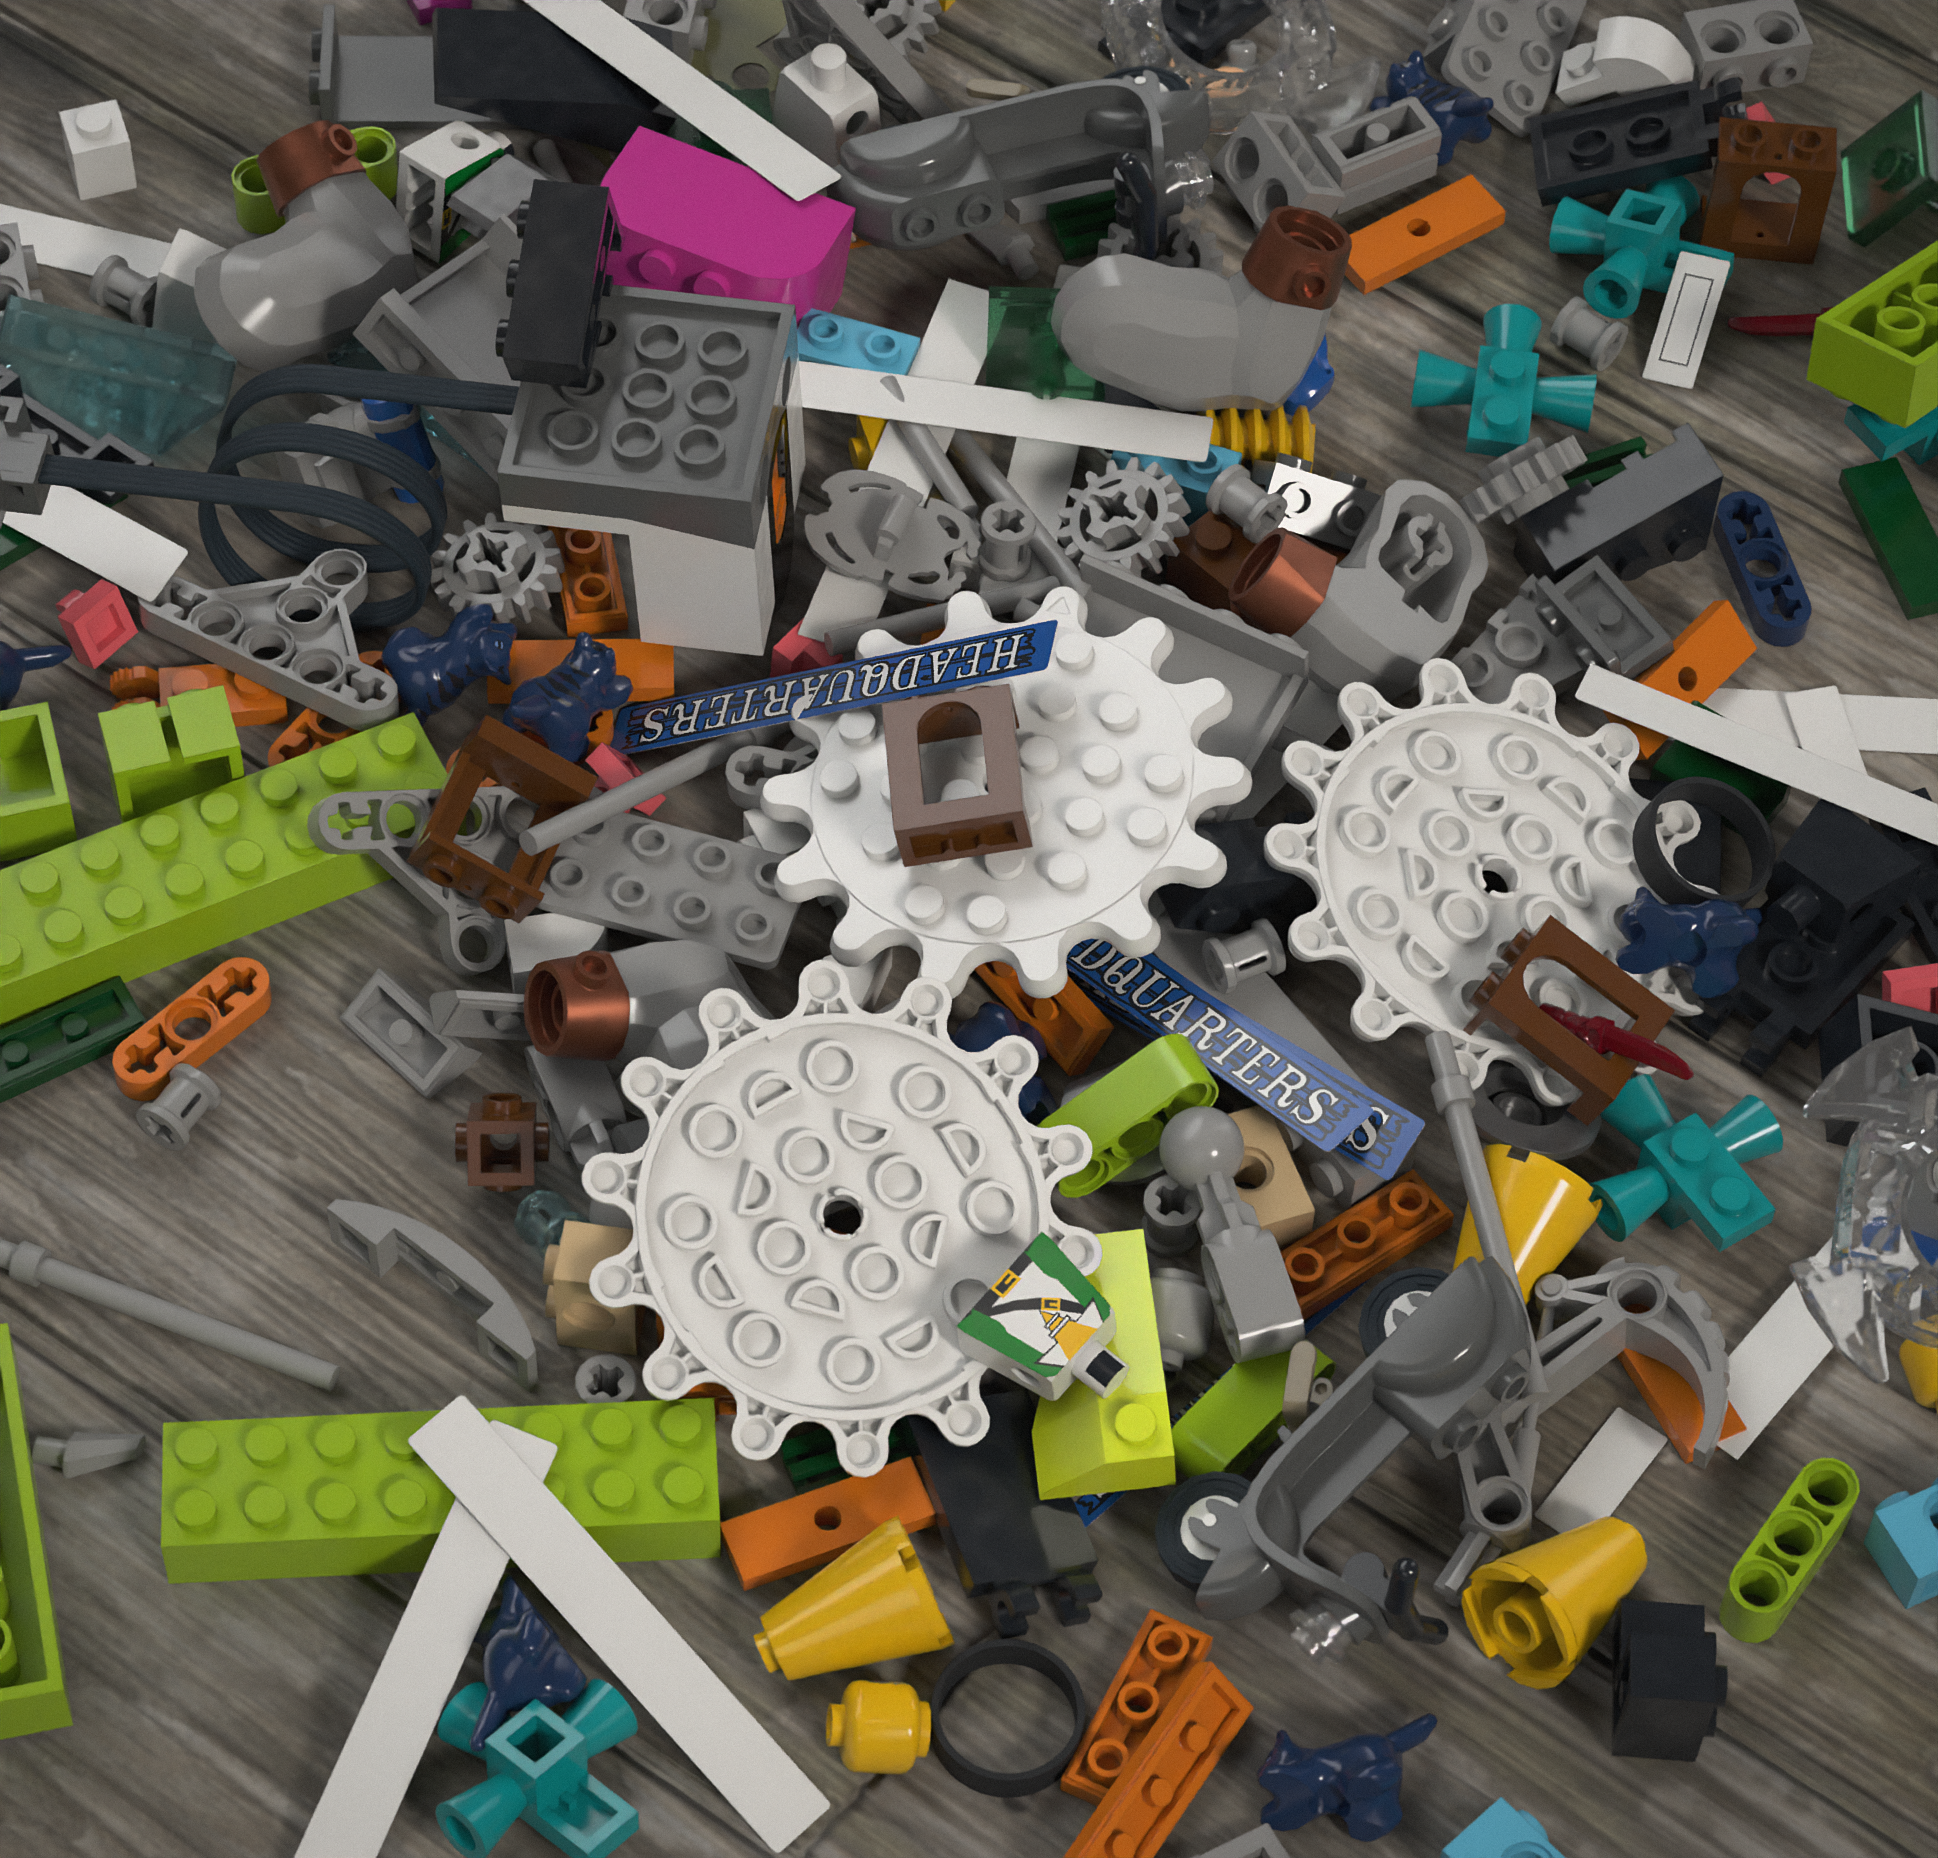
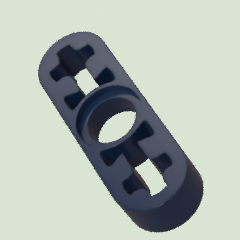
(1759, 592)

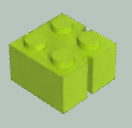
(169, 750)
(32, 785)

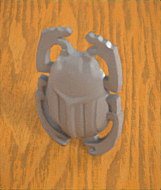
(890, 534)

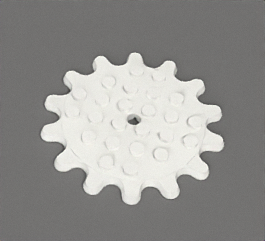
(1105, 789)
(1418, 818)
(737, 1193)

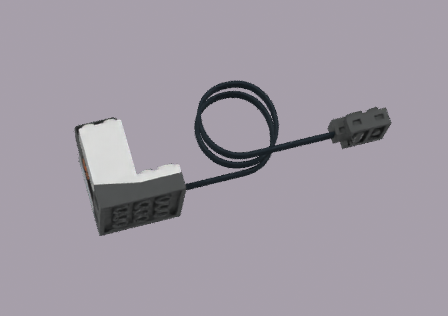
(675, 441)

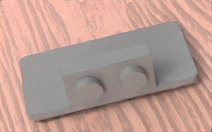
(1504, 51)
(672, 887)

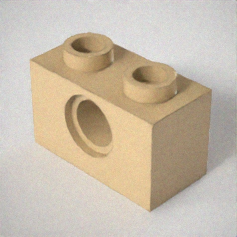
(1280, 1194)
(578, 1315)

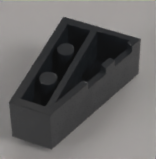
(559, 283)
(1633, 521)
(1246, 891)

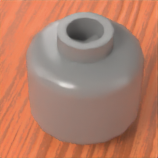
(1182, 1316)

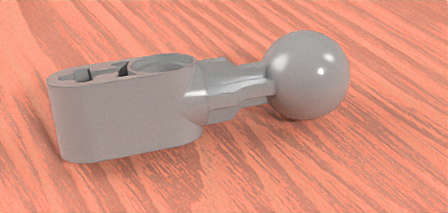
(582, 1114)
(1238, 1258)

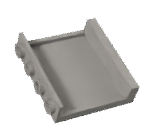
(449, 332)
(1257, 668)

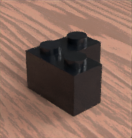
(1664, 1681)

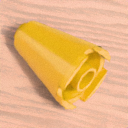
(1541, 1211)
(1553, 1598)
(856, 1611)

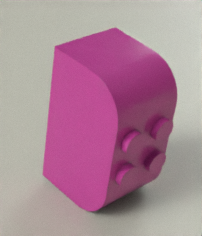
(722, 229)

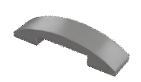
(384, 1237)

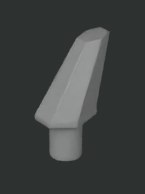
(1008, 247)
(87, 1451)

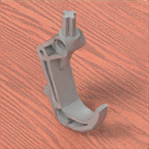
(1674, 1332)

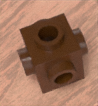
(496, 1164)

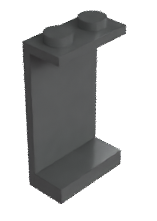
(381, 81)

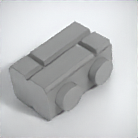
(1380, 151)

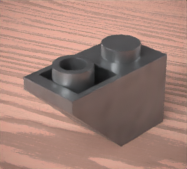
(496, 193)

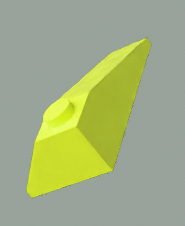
(1127, 1438)

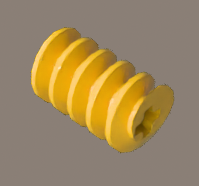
(1261, 437)

